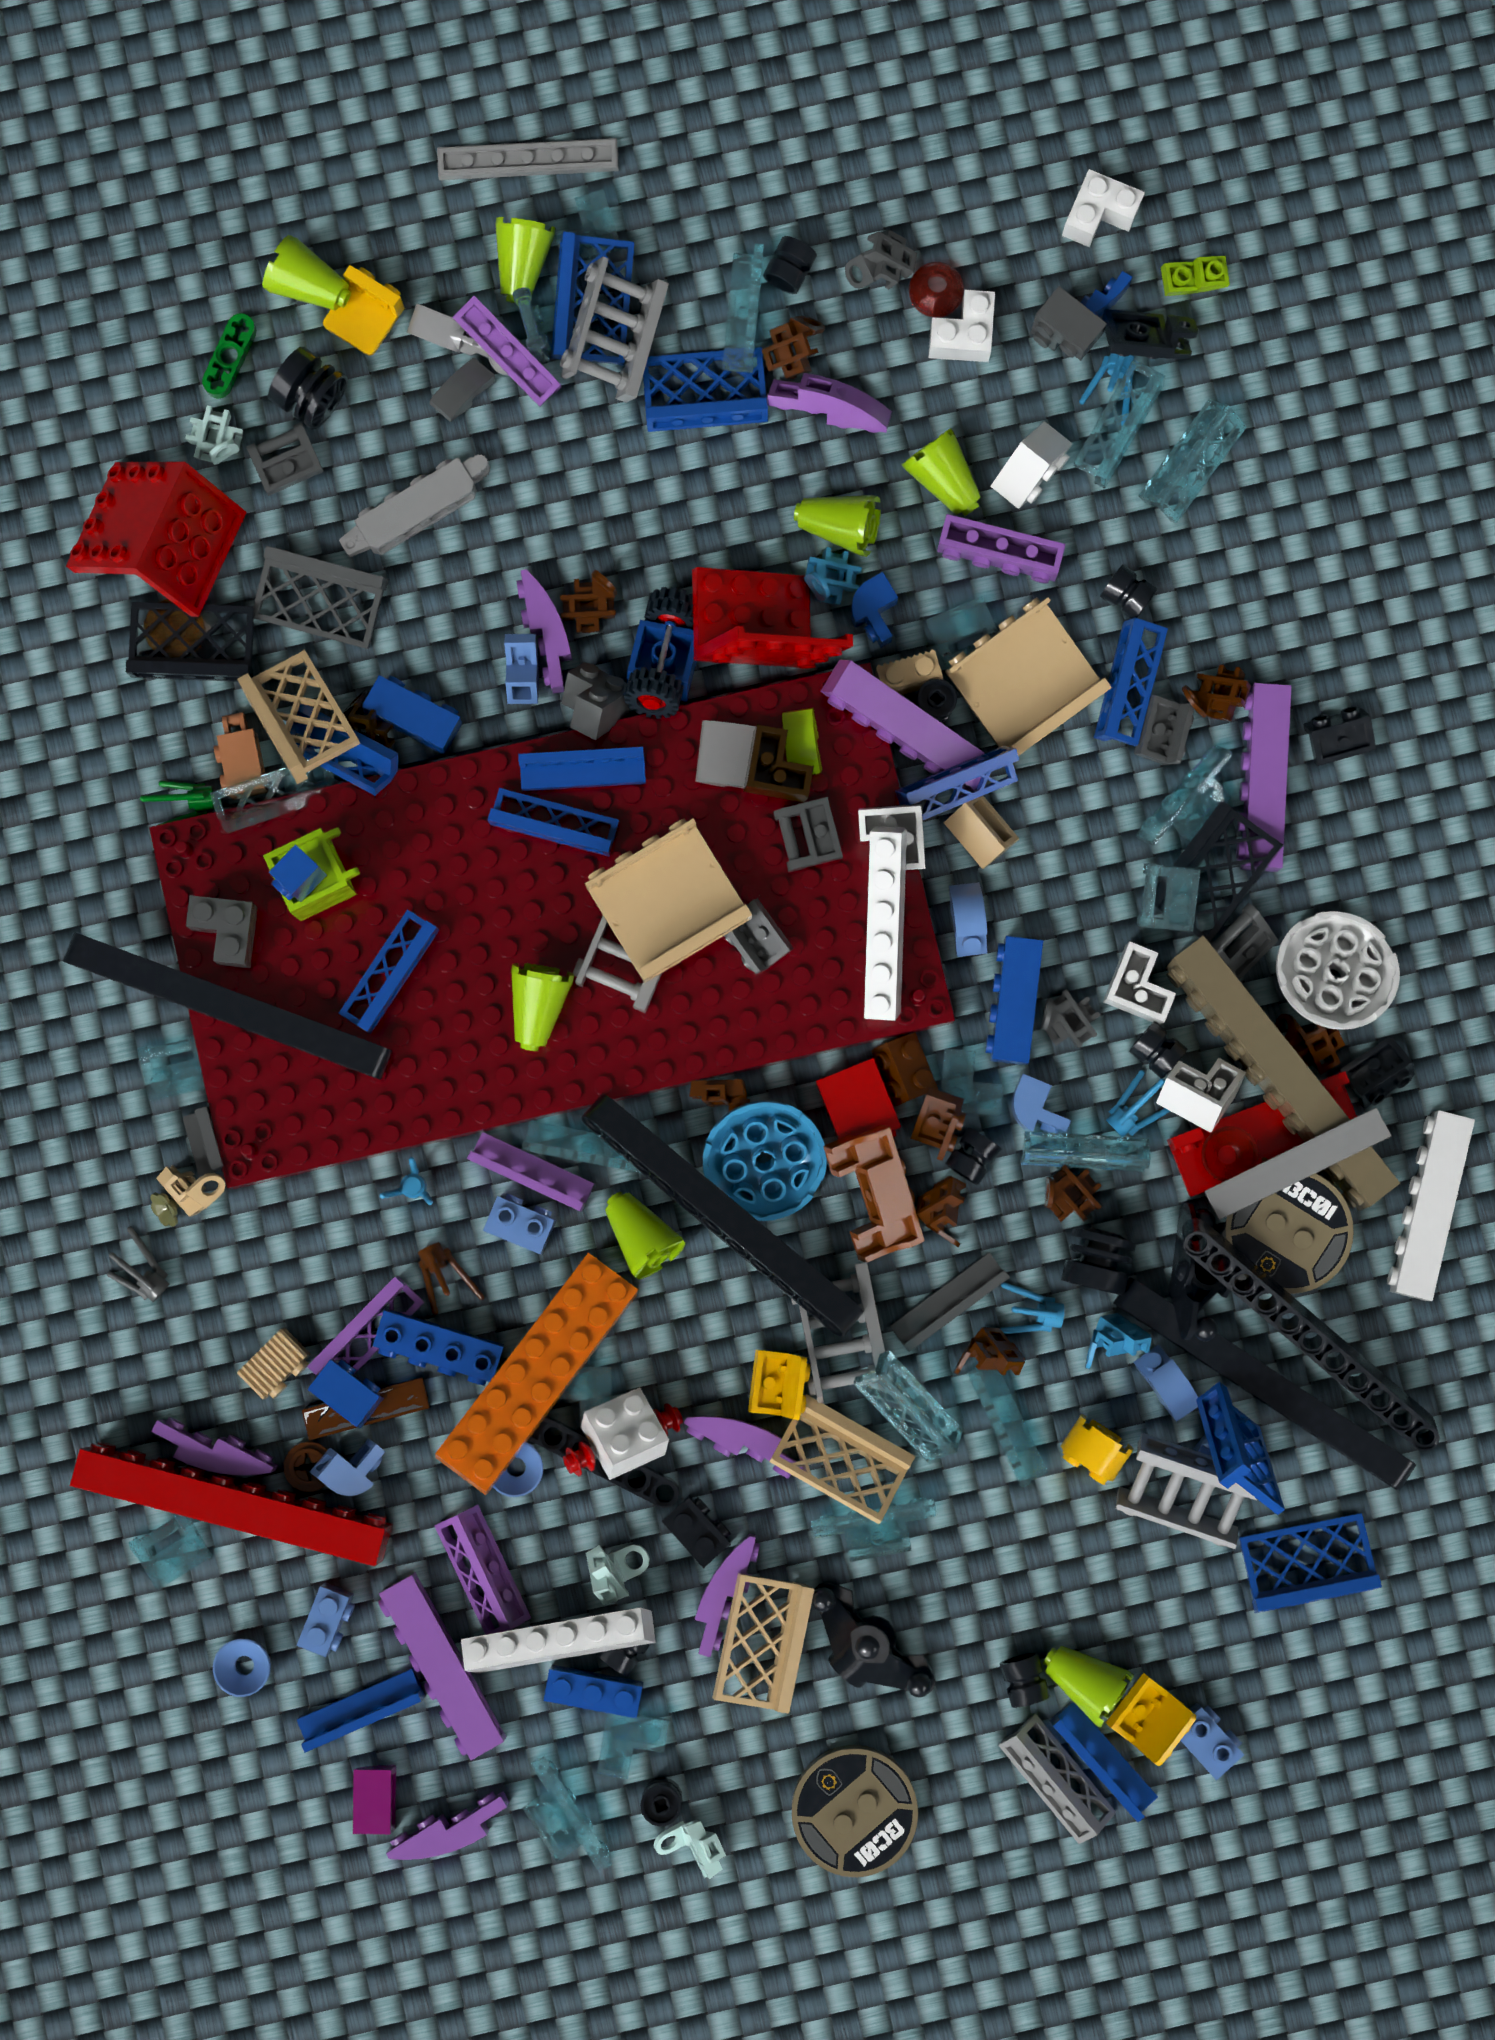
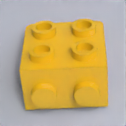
(367, 314)
(778, 1384)
(1151, 1719)

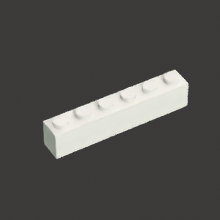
(885, 922)
(1431, 1205)
(558, 1640)

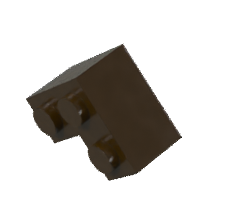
(768, 772)

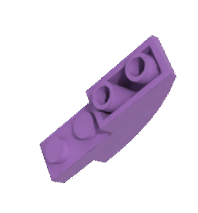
(841, 402)
(544, 620)
(732, 1434)
(224, 1457)
(713, 1603)
(439, 1837)

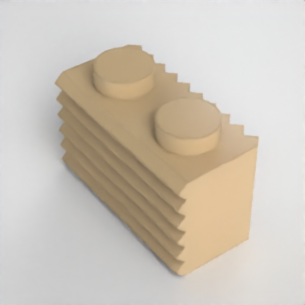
(910, 673)
(274, 1364)

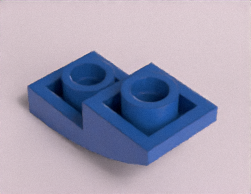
(1112, 293)

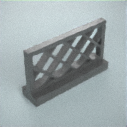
(328, 572)

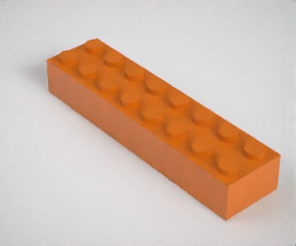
(536, 1374)

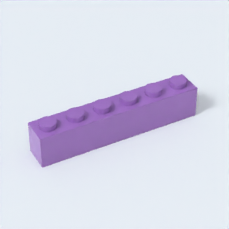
(897, 720)
(1265, 769)
(442, 1667)

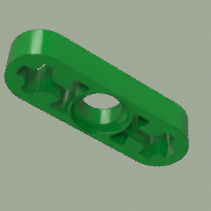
(245, 339)

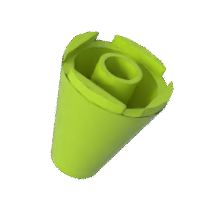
(521, 253)
(304, 276)
(945, 473)
(841, 520)
(537, 1002)
(641, 1235)
(1088, 1681)

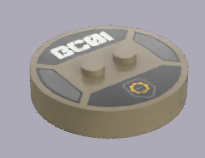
(1296, 1234)
(854, 1811)

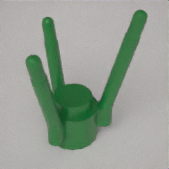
(198, 798)

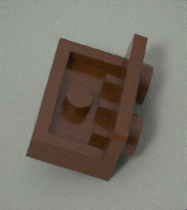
(904, 1069)
(938, 1120)

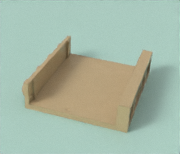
(1025, 678)
(667, 899)

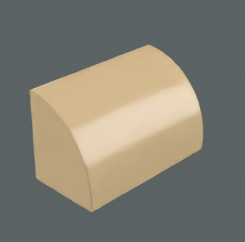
(981, 831)

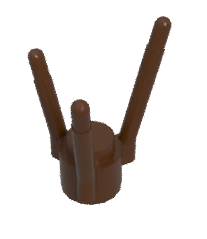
(434, 1259)

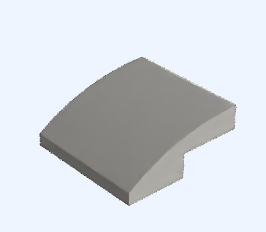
(724, 753)

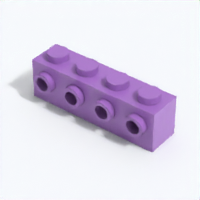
(1000, 548)

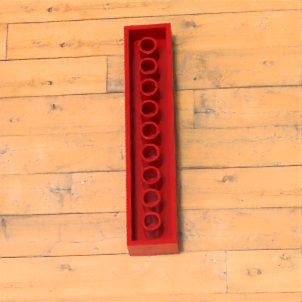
(232, 1504)

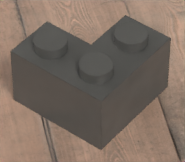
(1067, 324)
(595, 699)
(233, 923)

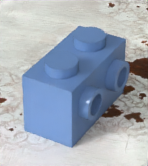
(519, 1224)
(325, 1620)
(1209, 1743)

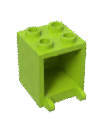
(333, 888)

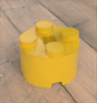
(1095, 1449)

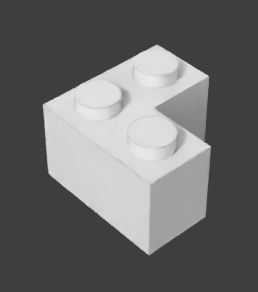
(1099, 201)
(965, 337)
(1031, 463)
(897, 816)
(1132, 991)
(1201, 1096)

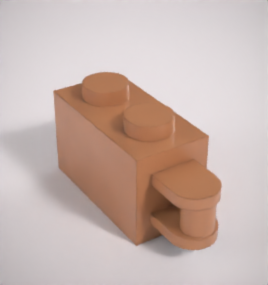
(239, 754)

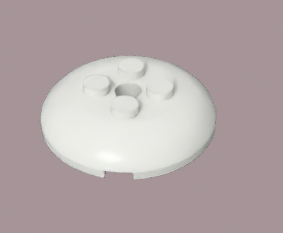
(1354, 950)

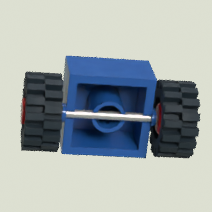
(662, 655)

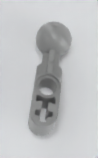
(446, 333)

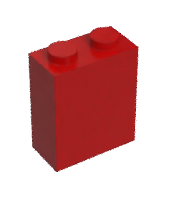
(857, 1100)

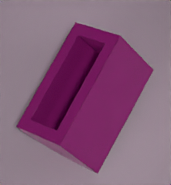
(374, 1799)

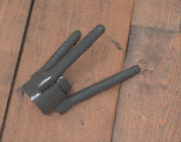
(150, 1284)

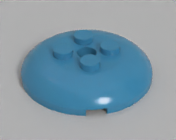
(783, 1182)

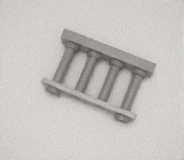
(642, 325)
(639, 992)
(869, 1342)
(1182, 1463)

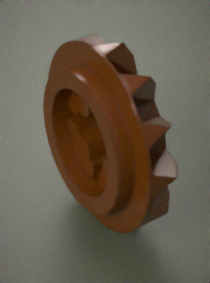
(295, 1458)

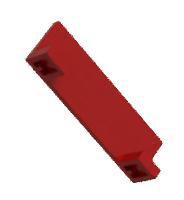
(1261, 1123)

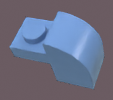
(521, 668)
(968, 919)
(1028, 1106)
(1167, 1382)
(348, 1477)

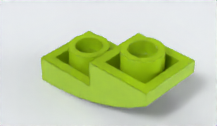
(1196, 276)
(802, 738)

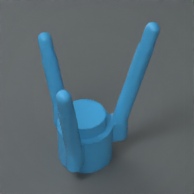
(1117, 368)
(1124, 1119)
(411, 1186)
(1048, 1314)

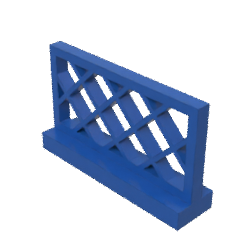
(567, 289)
(701, 413)
(1238, 1448)
(1315, 1590)

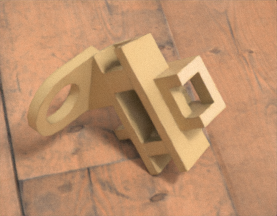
(190, 1197)

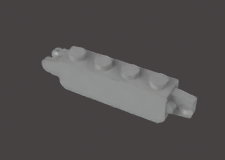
(416, 507)

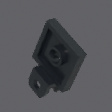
(1148, 334)

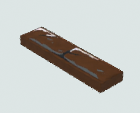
(397, 1401)

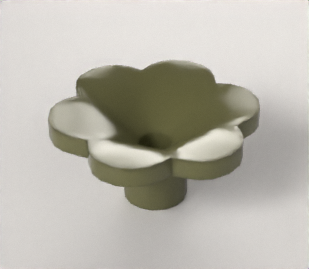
(164, 1208)

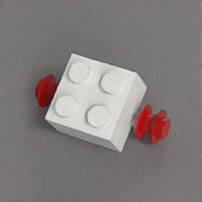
(623, 1435)

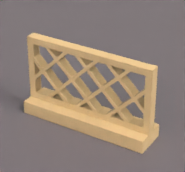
(280, 733)
(860, 1441)
(789, 1642)

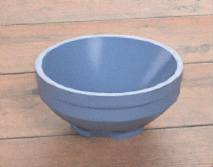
(528, 1481)
(228, 1676)

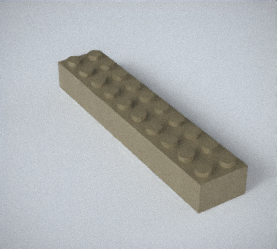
(1274, 1067)

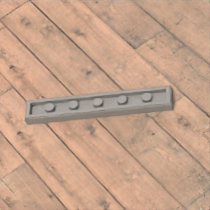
(527, 159)
(1297, 1163)

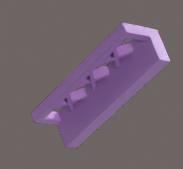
(507, 351)
(531, 1171)
(360, 1322)
(486, 1570)

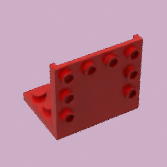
(162, 527)
(757, 620)

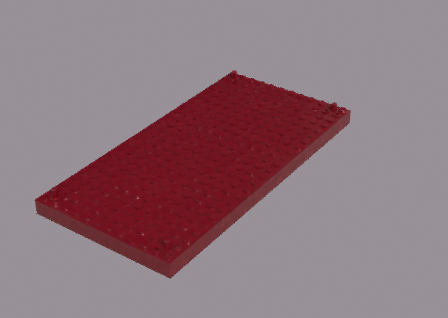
(522, 902)

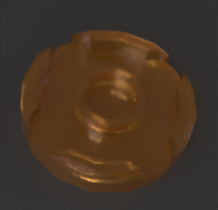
(162, 632)

